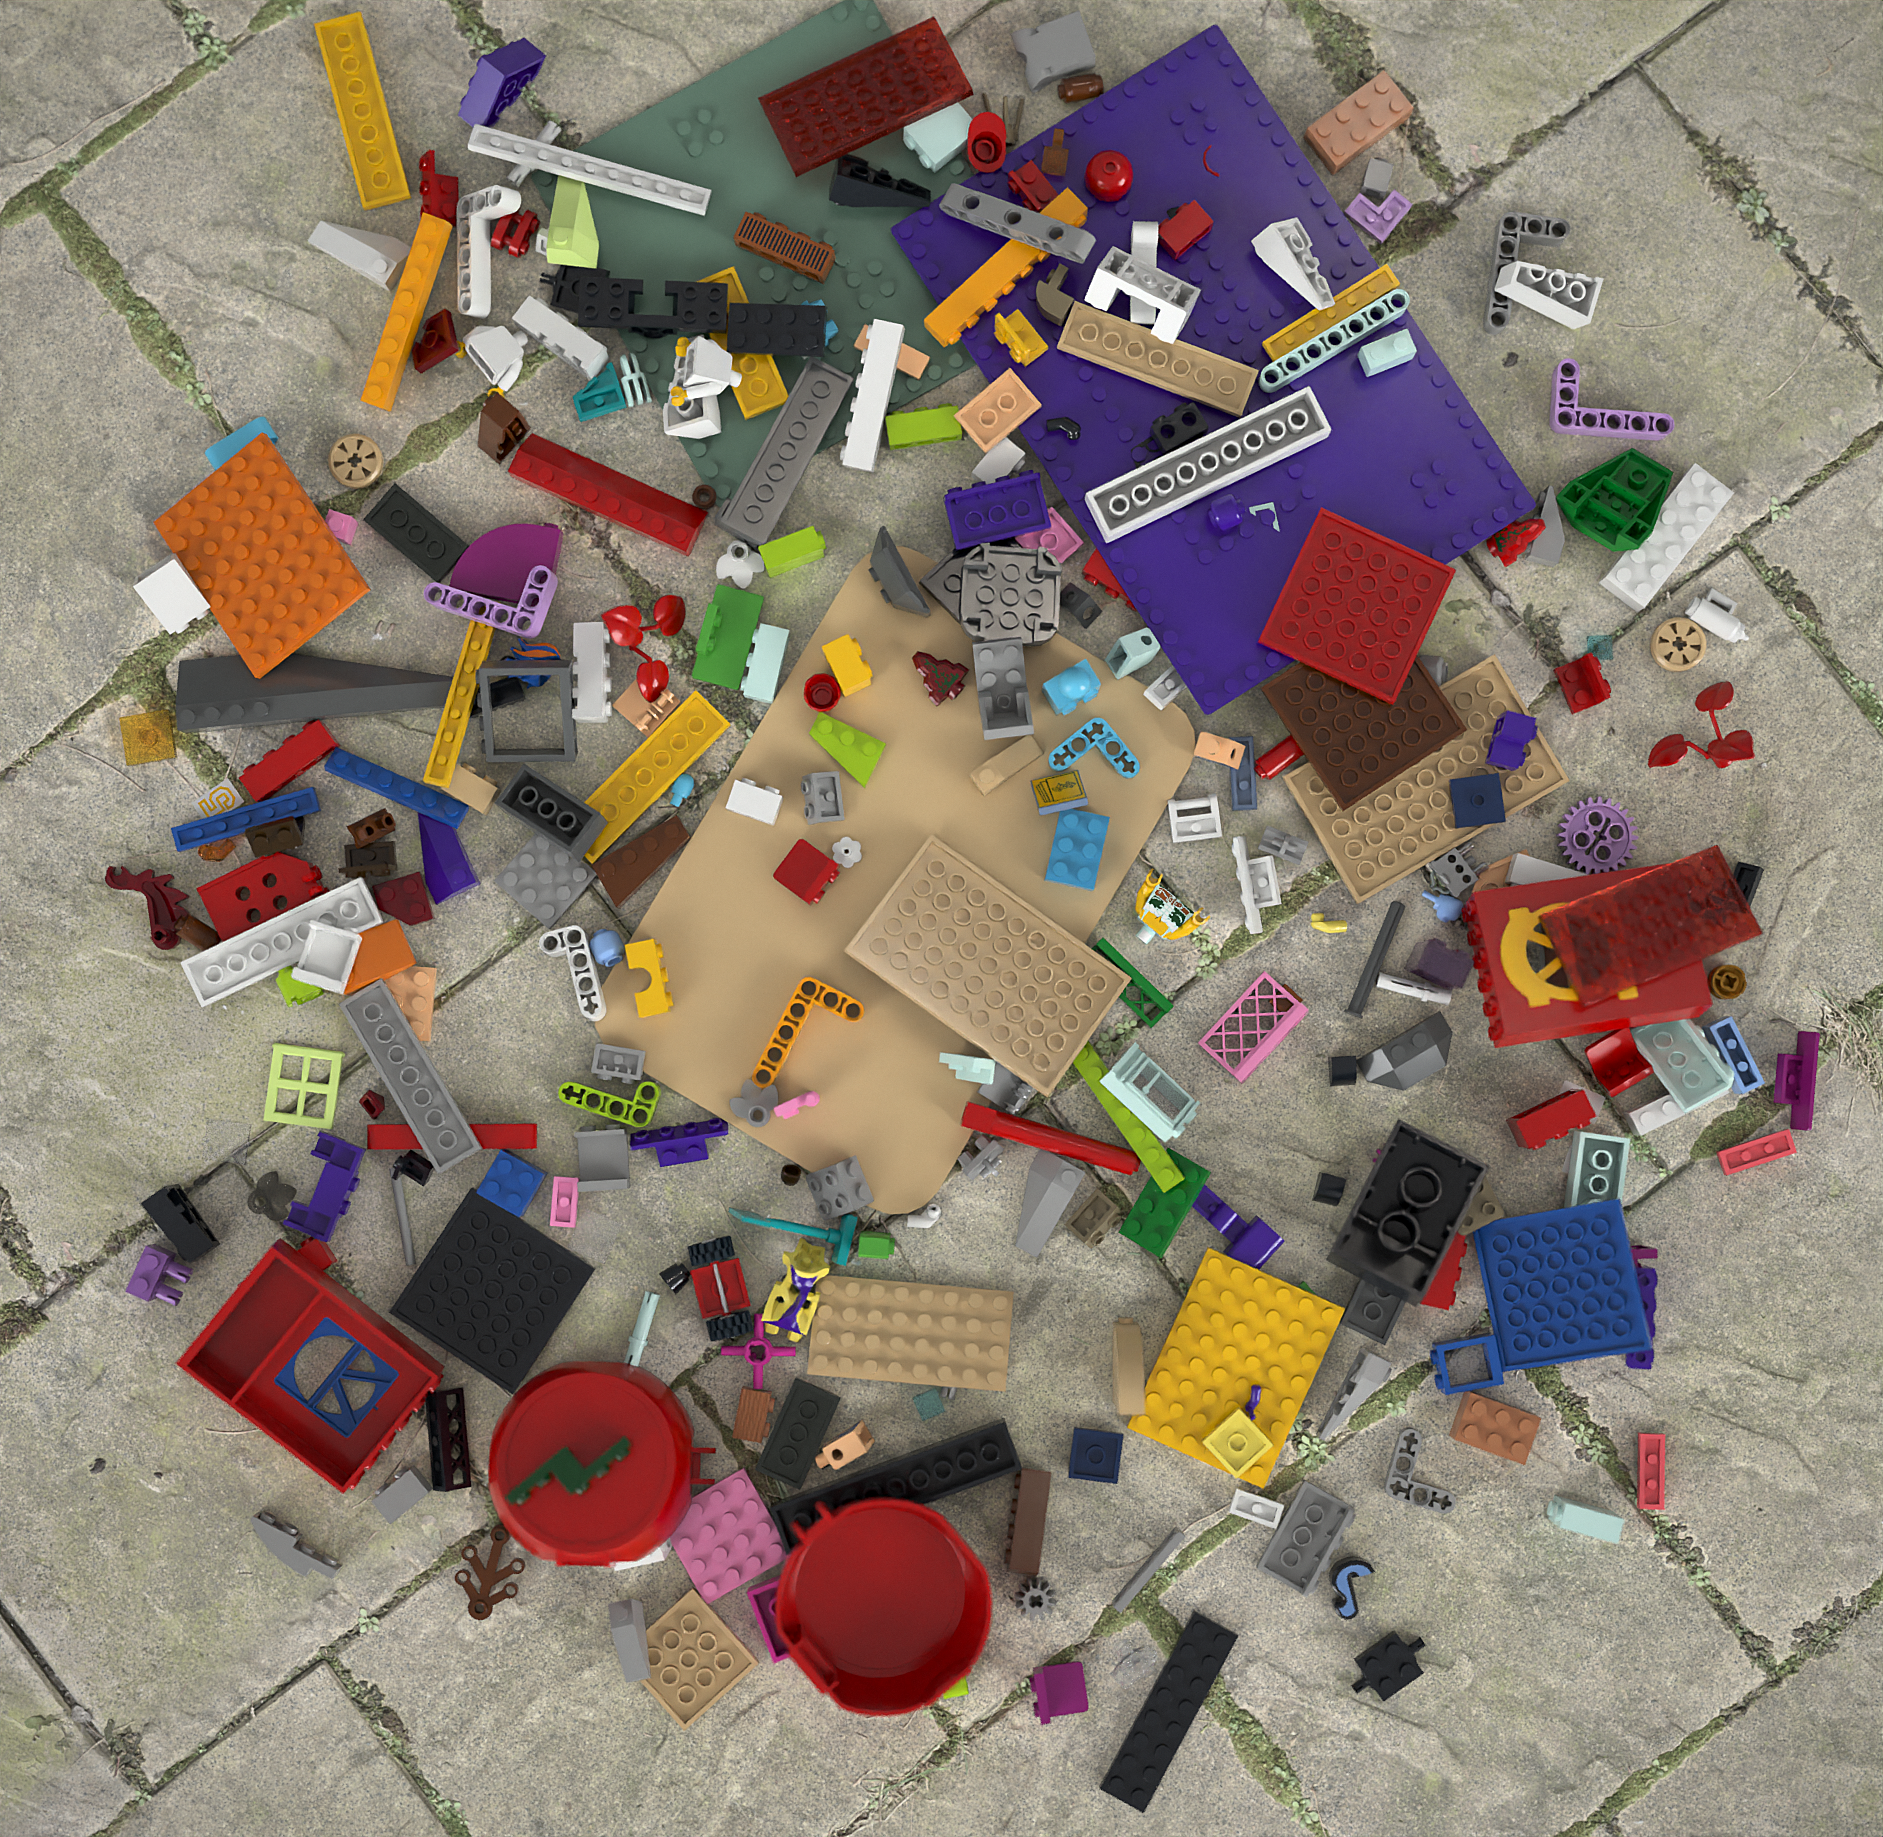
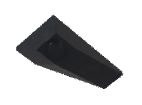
(862, 186)

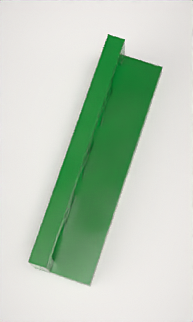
(1138, 981)

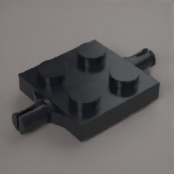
(567, 285)
(1388, 1665)

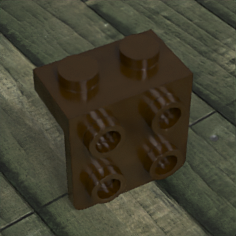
(276, 836)
(373, 858)

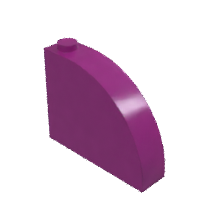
(502, 559)

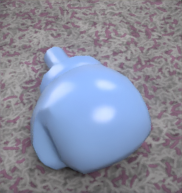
(1447, 907)

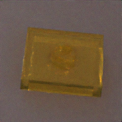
(148, 737)

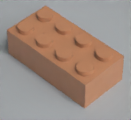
(1358, 122)

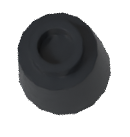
(675, 1277)

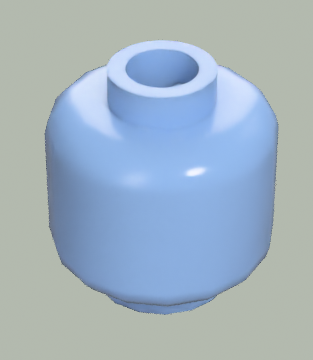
(607, 947)

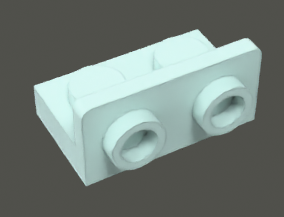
(970, 1067)

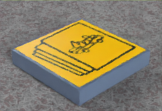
(1059, 792)

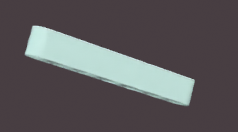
(1342, 333)

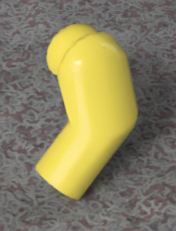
(1327, 926)

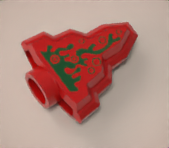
(1514, 539)

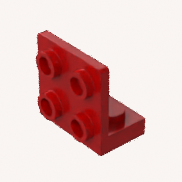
(1583, 683)

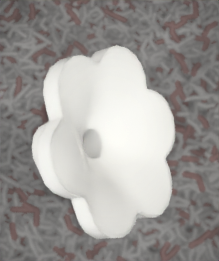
(854, 854)

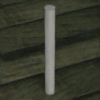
(403, 1219)

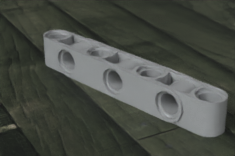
(1031, 228)

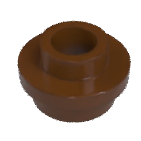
(704, 489)

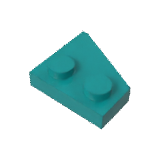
(600, 396)

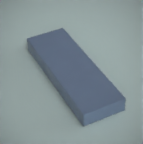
(1244, 779)

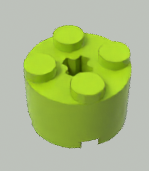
(295, 990)

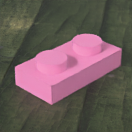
(564, 1201)

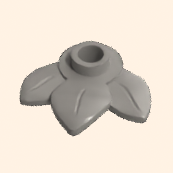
(754, 1099)

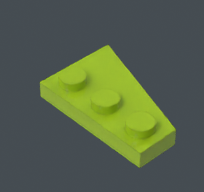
(848, 746)

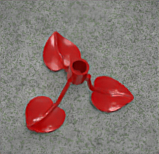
(625, 630)
(1734, 747)

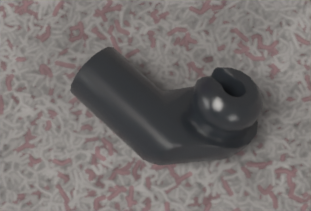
(1065, 424)

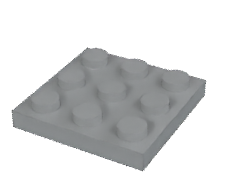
(545, 880)

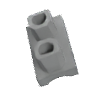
(1283, 845)
(985, 1161)

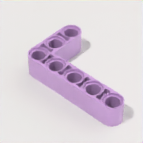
(1598, 416)
(495, 610)

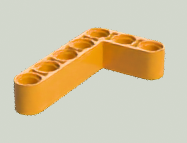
(797, 1024)

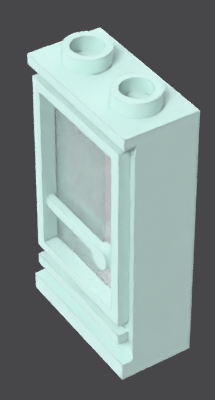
(1150, 1093)

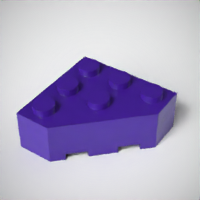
(499, 81)

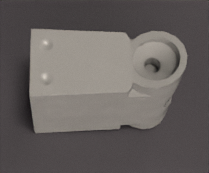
(1054, 50)

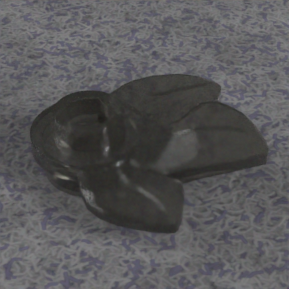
(275, 1197)

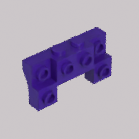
(332, 1190)

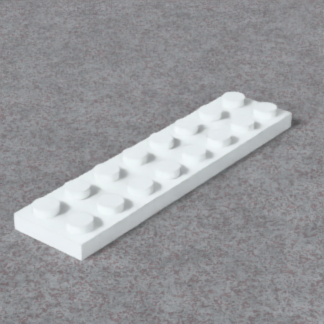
(276, 942)

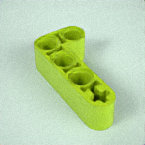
(608, 1099)

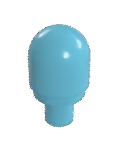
(681, 788)

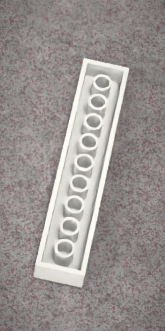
(1207, 464)

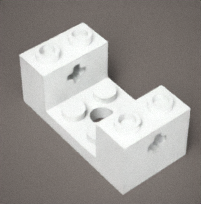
(1148, 283)

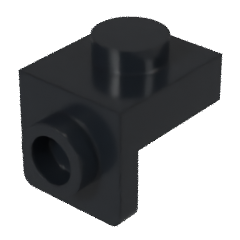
(414, 1167)

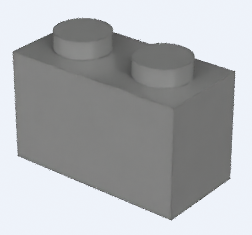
(402, 1494)

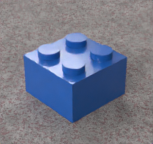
(511, 1182)

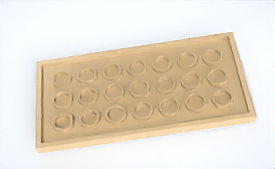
(911, 1333)

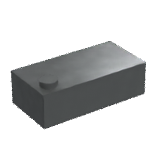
(551, 812)

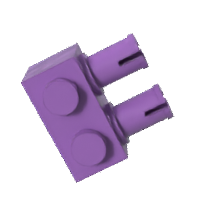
(151, 1273)

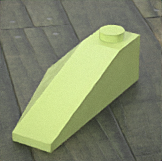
(571, 228)

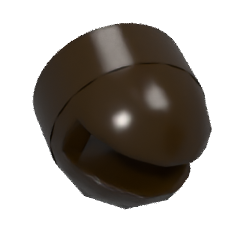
(790, 1174)

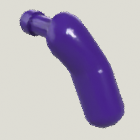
(1253, 1401)

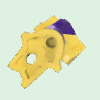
(804, 1274)

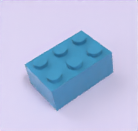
(1077, 849)

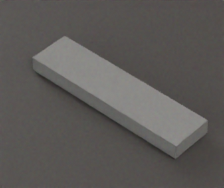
(1148, 1569)

